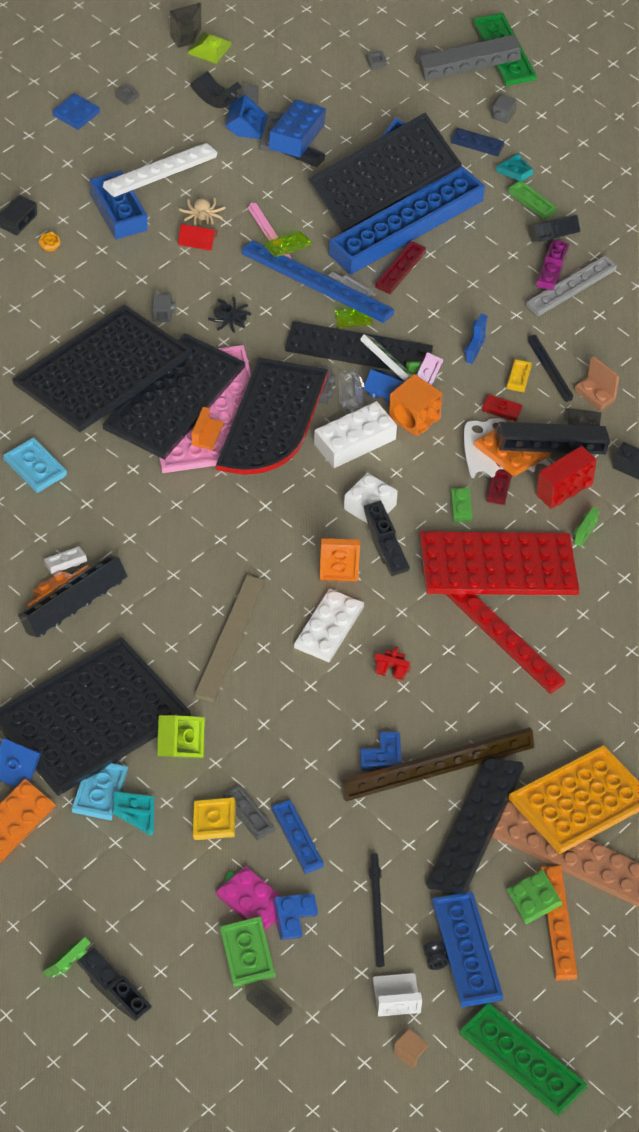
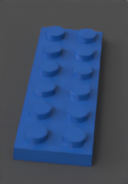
(467, 949)

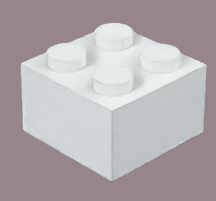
(367, 491)

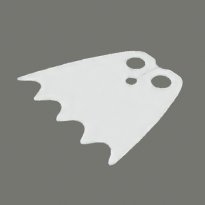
(476, 459)

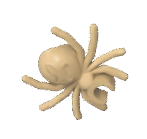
(202, 211)

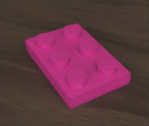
(249, 897)

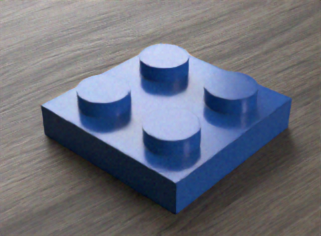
(76, 111)

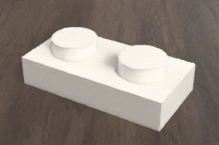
(65, 560)

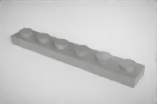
(571, 286)

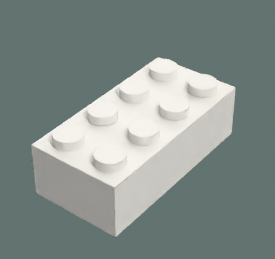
(355, 434)

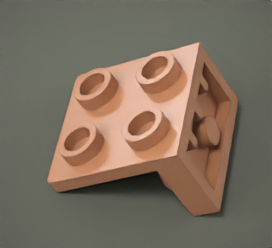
(599, 386)

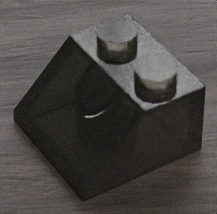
(185, 24)

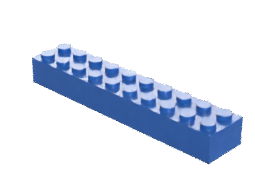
(406, 220)

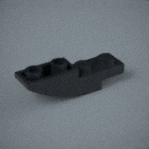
(385, 539)
(113, 986)

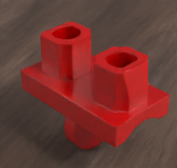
(392, 660)

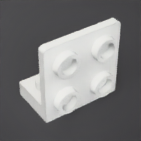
(397, 994)

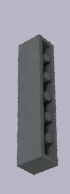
(470, 57)

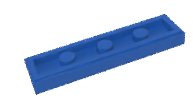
(297, 836)

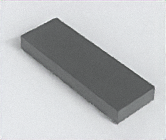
(250, 814)

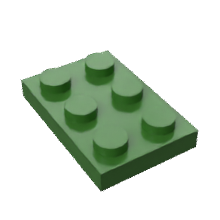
(247, 951)

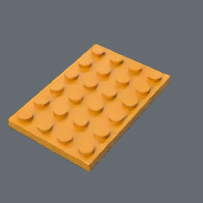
(579, 799)

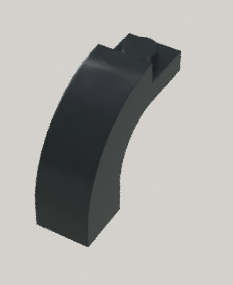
(213, 93)

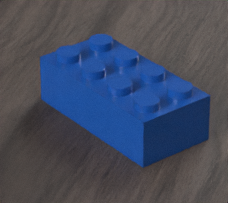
(297, 128)
(121, 213)

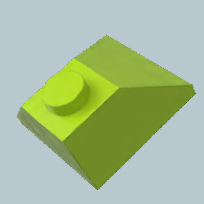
(209, 47)

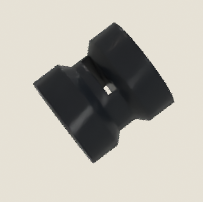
(435, 953)

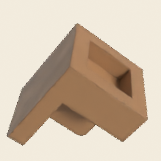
(409, 1048)

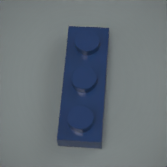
(477, 142)

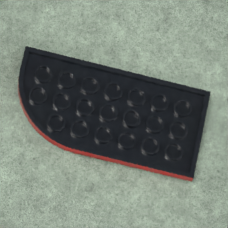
(272, 417)

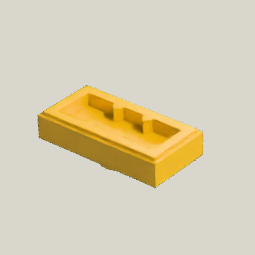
(519, 375)

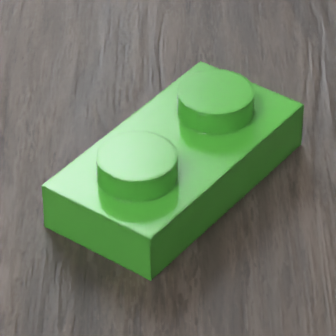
(461, 504)
(588, 522)

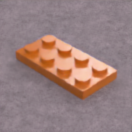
(21, 815)

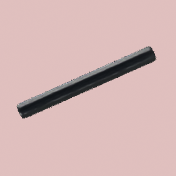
(550, 368)

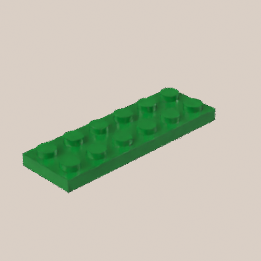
(495, 27)
(523, 1059)

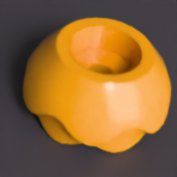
(49, 241)

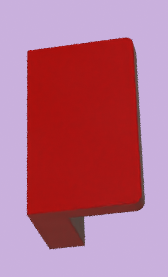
(196, 237)

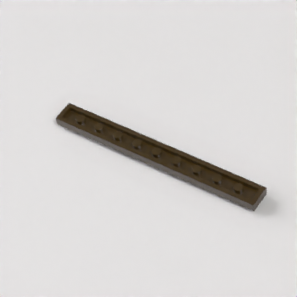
(437, 764)

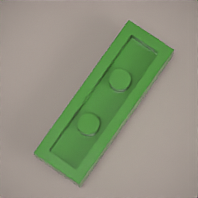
(532, 200)

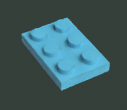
(35, 465)
(96, 792)

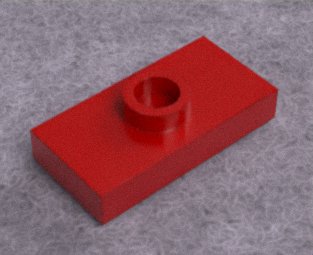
(502, 407)

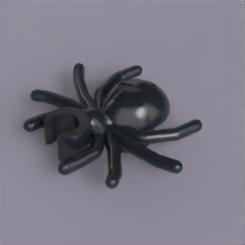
(230, 314)

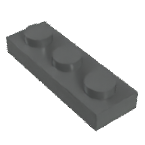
(273, 118)

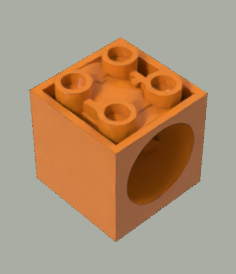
(415, 405)

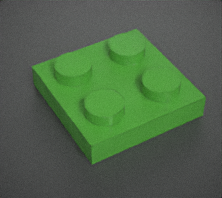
(534, 896)
(63, 962)

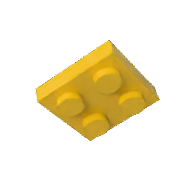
(214, 818)

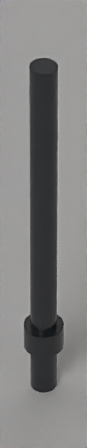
(375, 875)

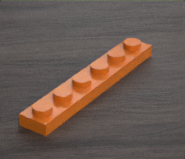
(560, 929)

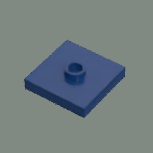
(17, 762)

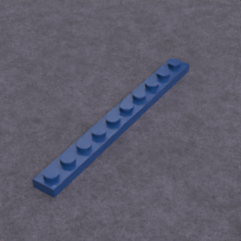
(319, 282)

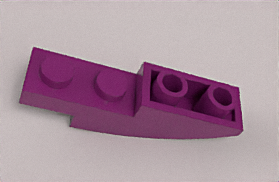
(553, 265)

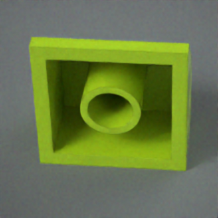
(181, 736)

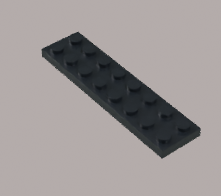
(348, 347)
(475, 826)

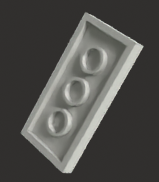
(329, 625)

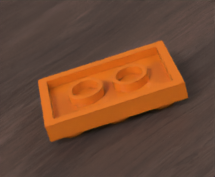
(339, 559)

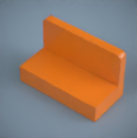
(206, 430)

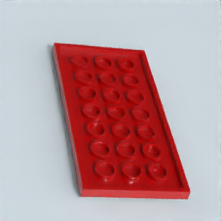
(498, 563)

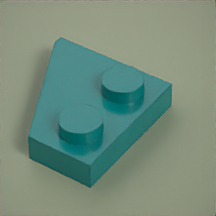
(515, 168)
(135, 810)

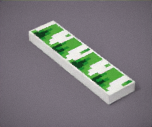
(386, 357)

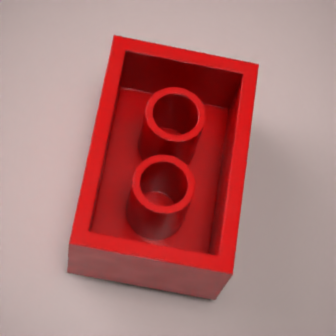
(566, 477)

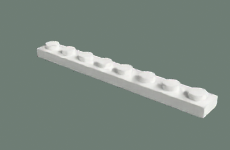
(159, 169)

